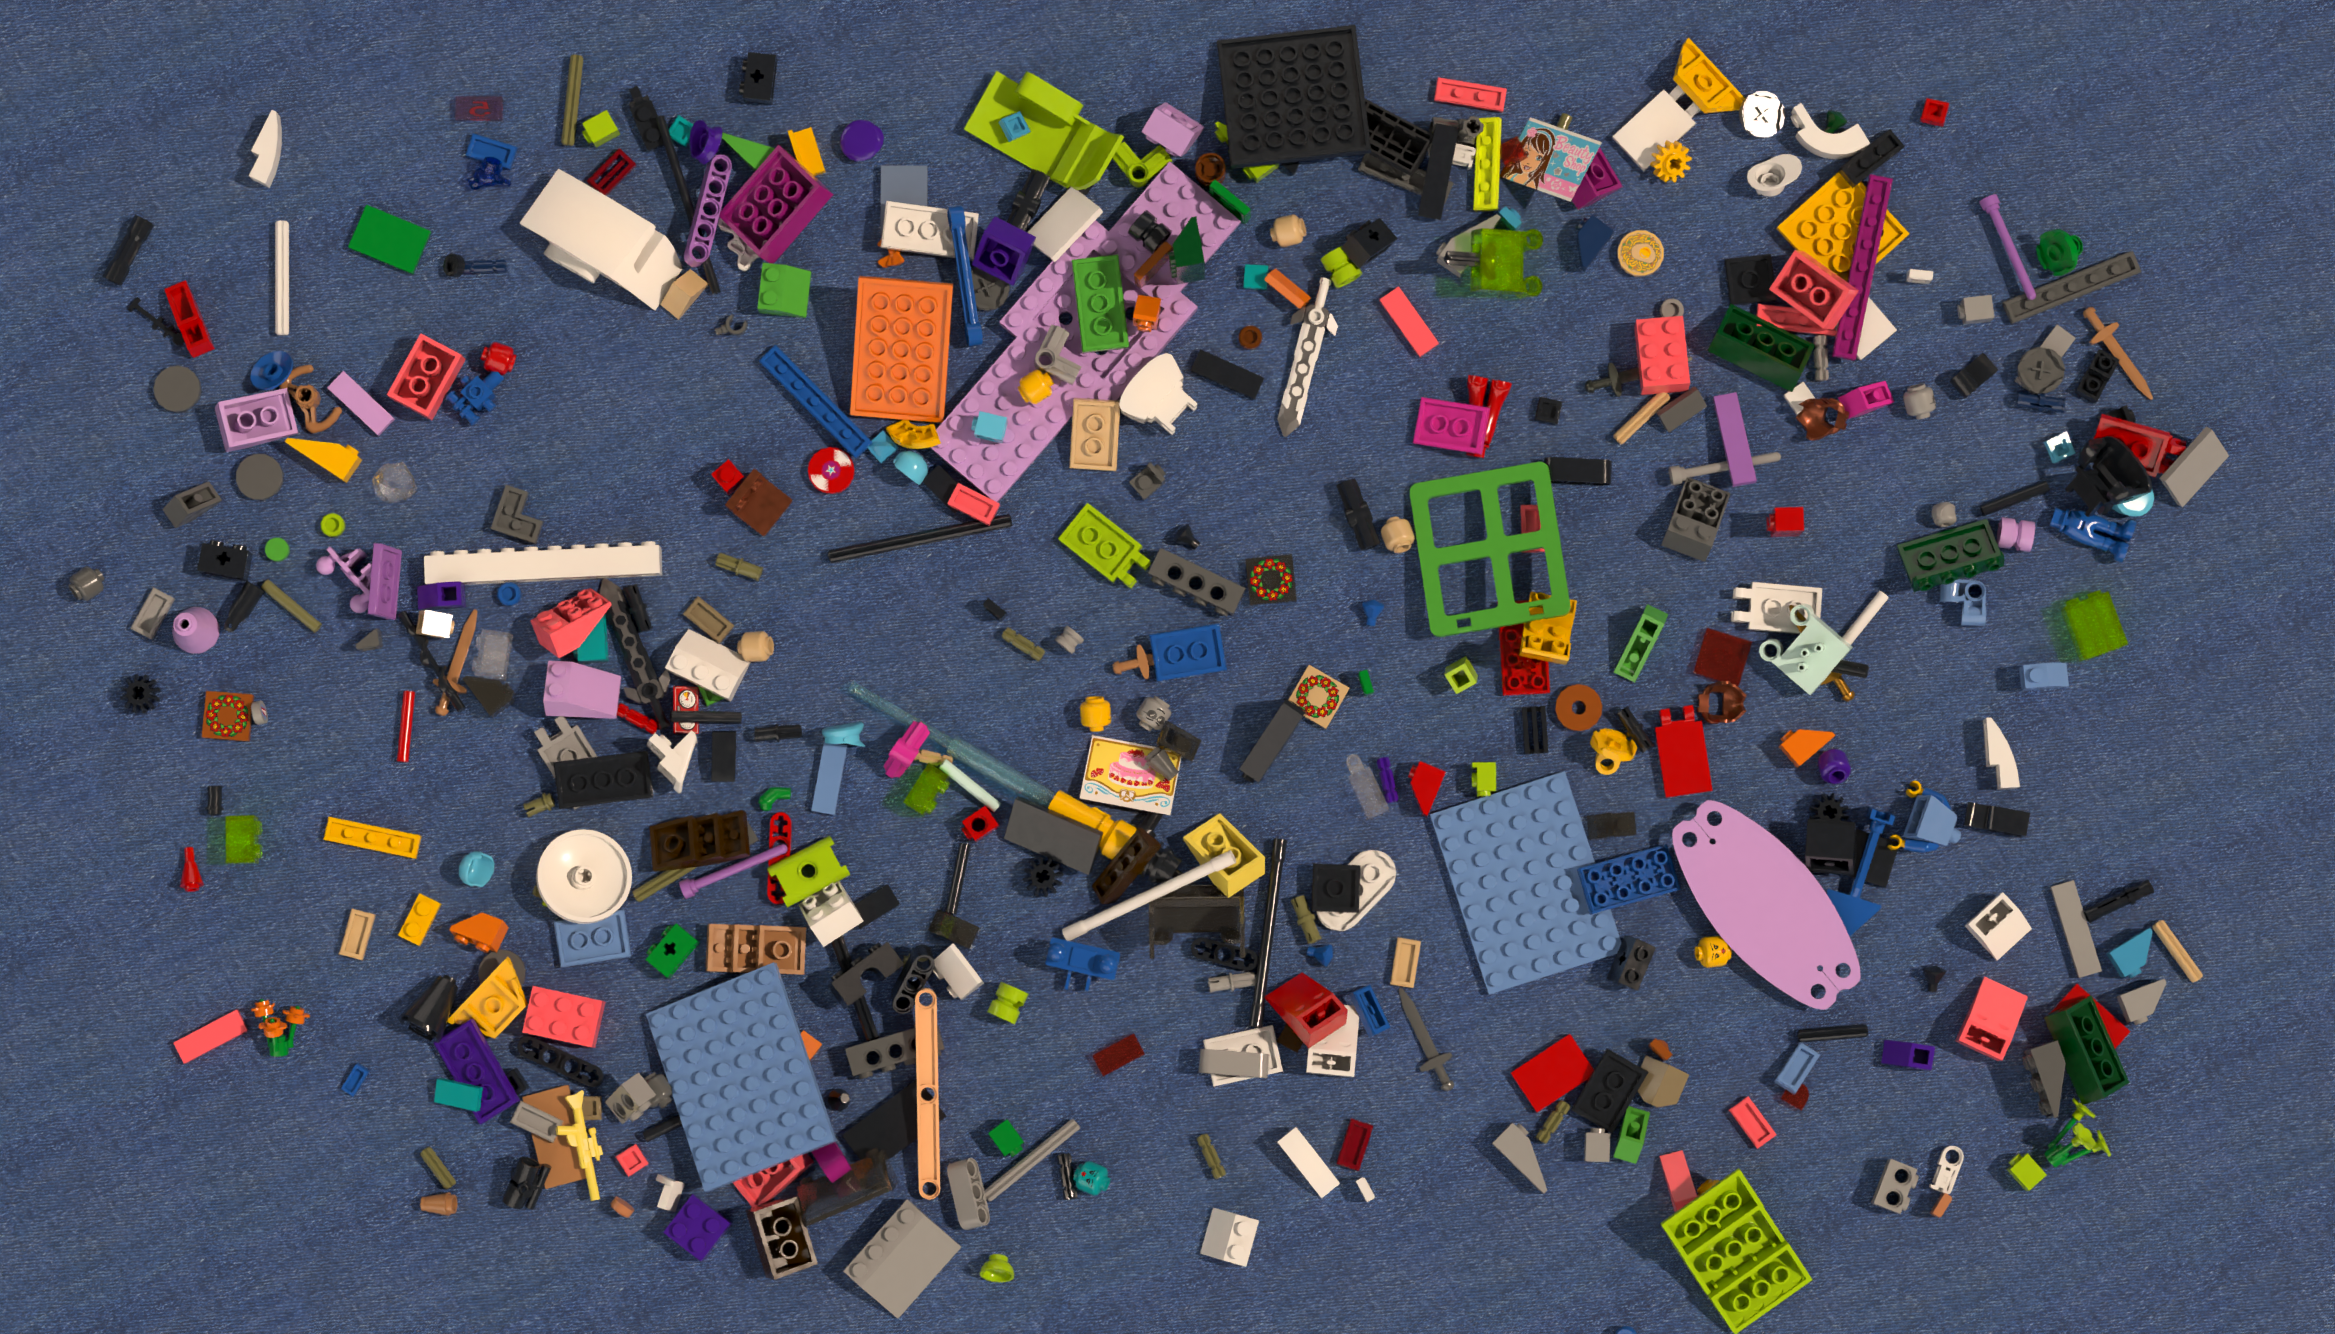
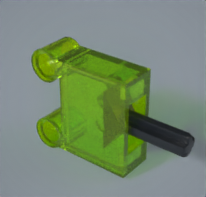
(1498, 261)

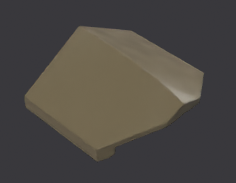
(1662, 1084)

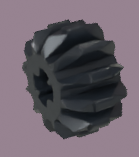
(148, 692)
(1832, 805)
(1040, 869)

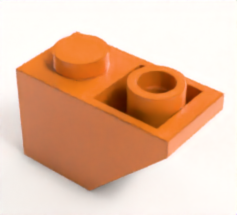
(1146, 313)
(481, 930)

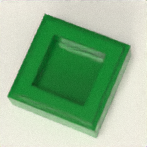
(1365, 683)

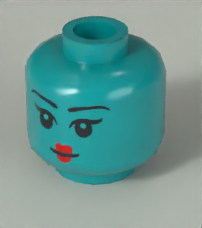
(1091, 1178)

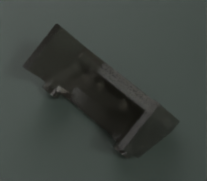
(1197, 911)

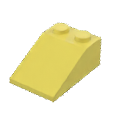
(1218, 837)

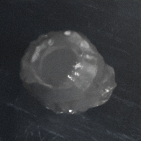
(394, 483)

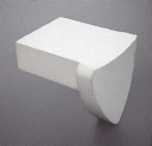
(671, 1193)

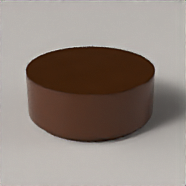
(1250, 337)

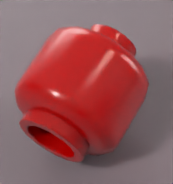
(498, 358)

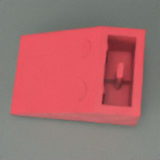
(570, 622)
(1992, 1019)

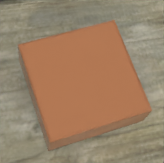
(1941, 1205)

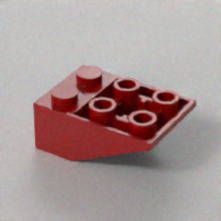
(1308, 1008)

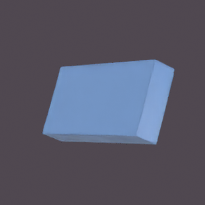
(1797, 1068)

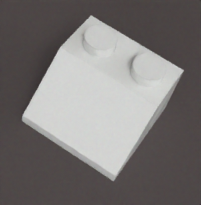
(957, 972)
(1229, 1237)

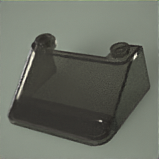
(866, 1180)

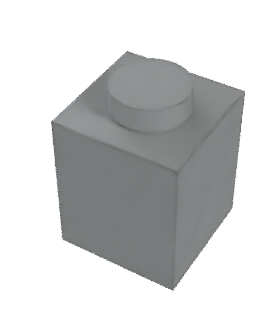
(1976, 309)
(1597, 1145)

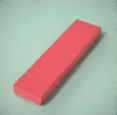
(1791, 320)

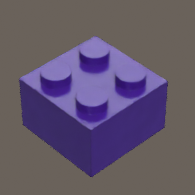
(1003, 250)
(697, 1227)

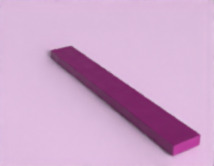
(1863, 265)

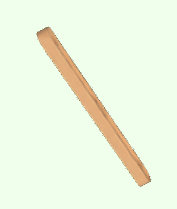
(927, 1109)

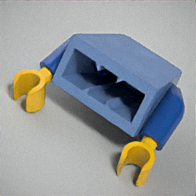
(1929, 823)

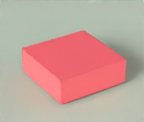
(632, 1160)

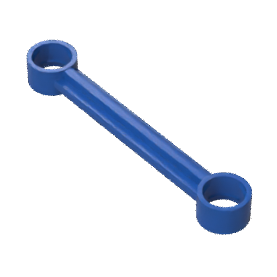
(972, 326)

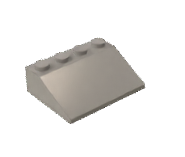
(902, 1258)

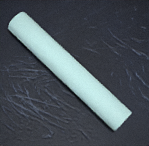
(969, 785)

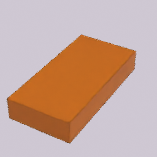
(1287, 288)

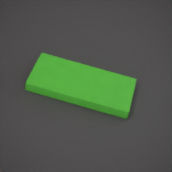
(1100, 303)

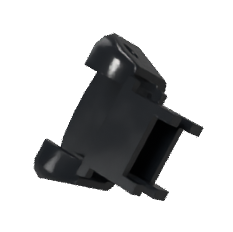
(2115, 479)

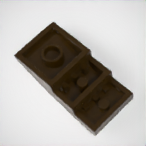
(699, 841)

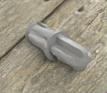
(1231, 981)

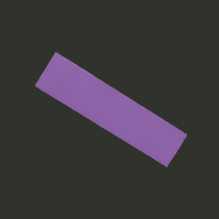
(1734, 439)

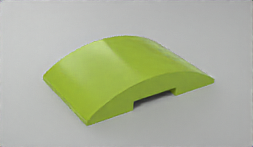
(1735, 1251)

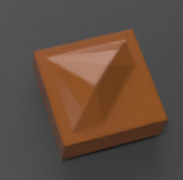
(1660, 1048)

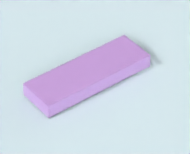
(361, 403)

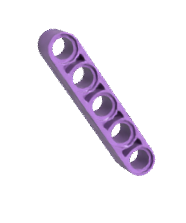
(714, 202)

